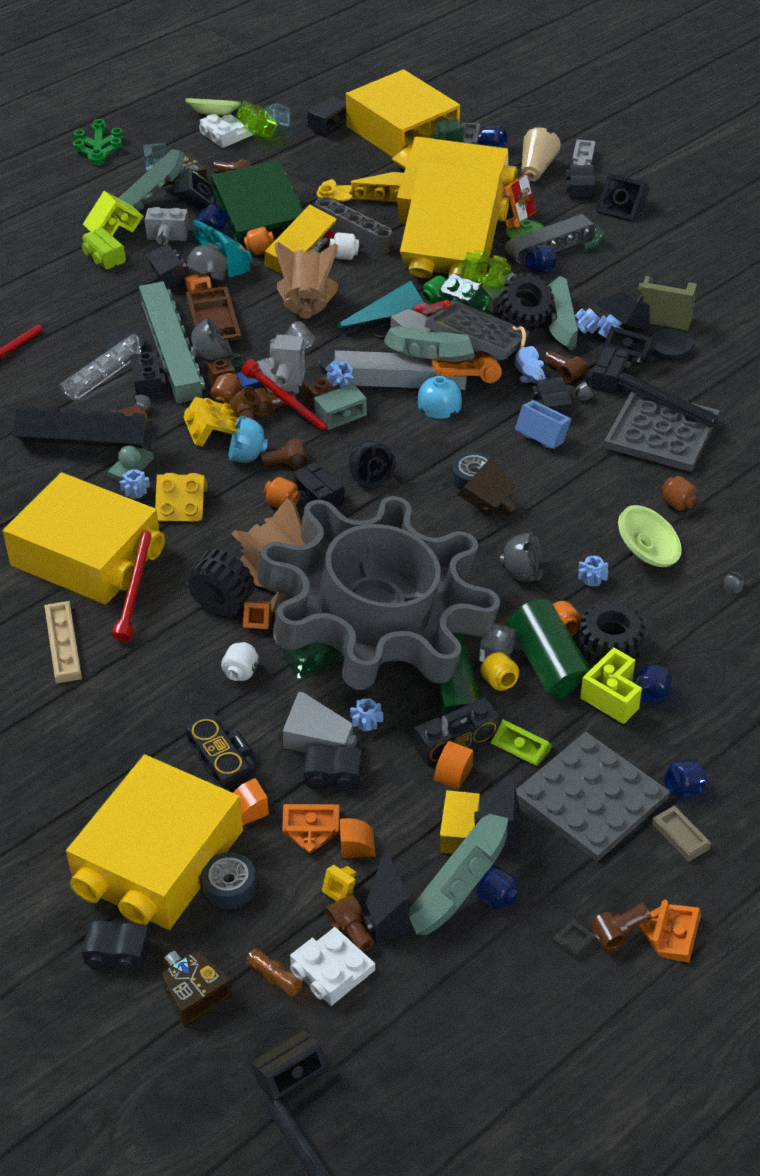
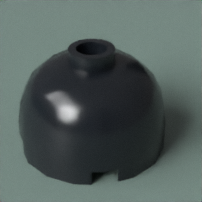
(371, 464)

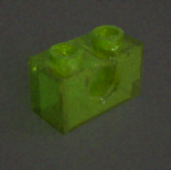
(256, 120)
(494, 278)

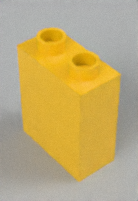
(397, 111)
(453, 154)
(448, 216)
(82, 537)
(153, 842)

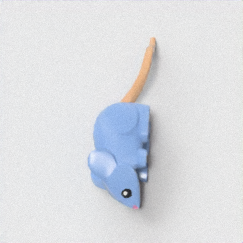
(527, 361)

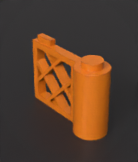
(482, 365)

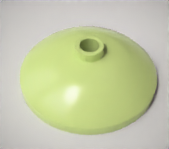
(210, 106)
(649, 536)

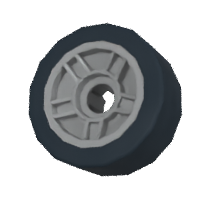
(466, 466)
(216, 880)

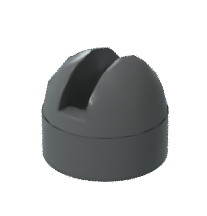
(583, 392)
(143, 402)
(733, 582)

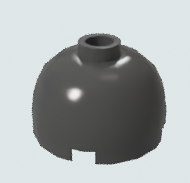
(208, 261)
(208, 342)
(522, 558)

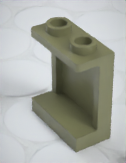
(669, 305)

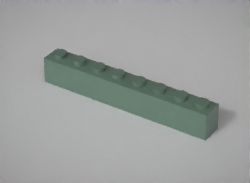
(171, 342)

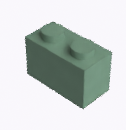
(340, 406)

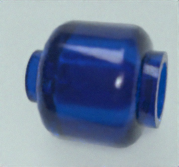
(493, 136)
(213, 216)
(541, 258)
(654, 683)
(685, 778)
(497, 887)

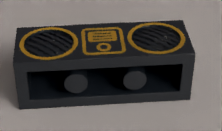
(464, 726)
(215, 750)

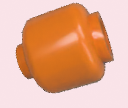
(258, 240)
(279, 490)
(569, 616)

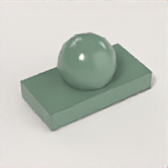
(130, 459)

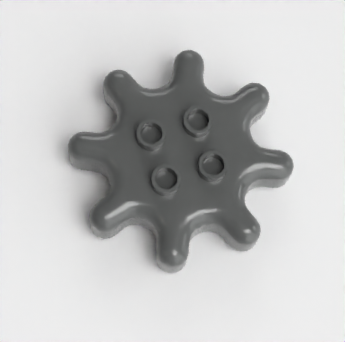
(377, 591)

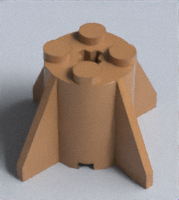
(305, 279)
(282, 527)

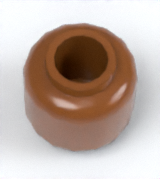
(225, 387)
(679, 493)

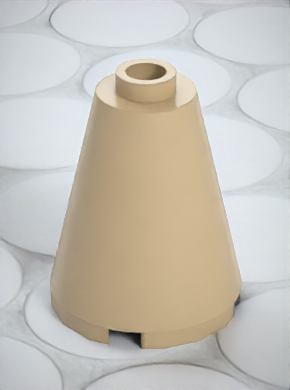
(538, 152)

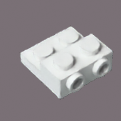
(223, 130)
(331, 965)

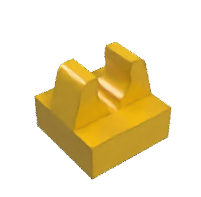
(339, 882)

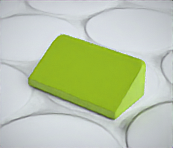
(521, 743)

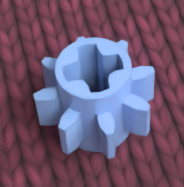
(587, 321)
(605, 324)
(339, 373)
(134, 484)
(593, 571)
(366, 714)

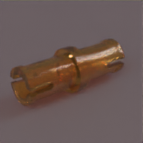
(274, 972)

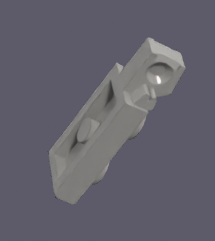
(583, 152)

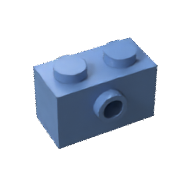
(542, 424)

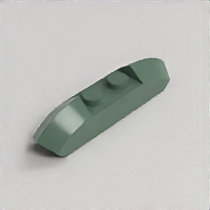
(166, 168)
(563, 321)
(430, 344)
(459, 874)

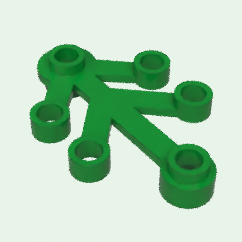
(98, 155)

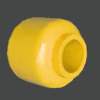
(499, 671)

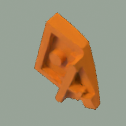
(310, 824)
(672, 930)

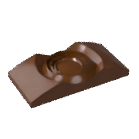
(217, 306)

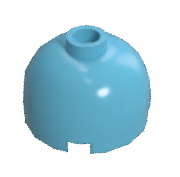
(439, 397)
(247, 441)

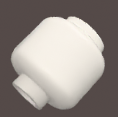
(347, 245)
(240, 661)

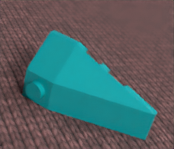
(236, 255)
(393, 303)

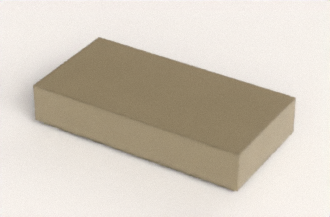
(681, 833)

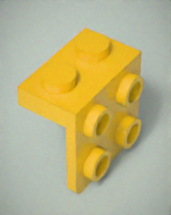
(208, 415)
(180, 497)

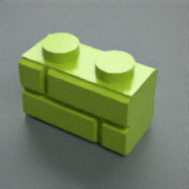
(103, 248)

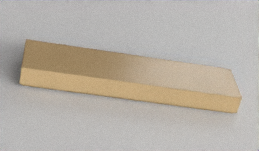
(62, 642)

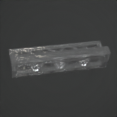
(101, 368)

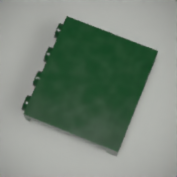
(256, 198)

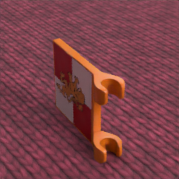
(521, 200)

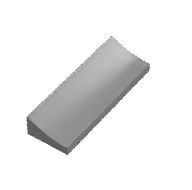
(390, 369)

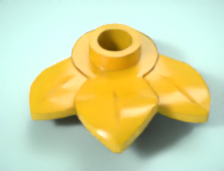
(333, 191)

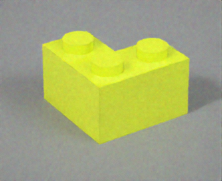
(111, 213)
(611, 687)

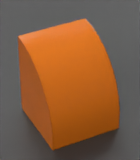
(197, 282)
(257, 614)
(454, 765)
(252, 801)
(356, 839)

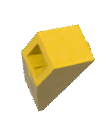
(378, 187)

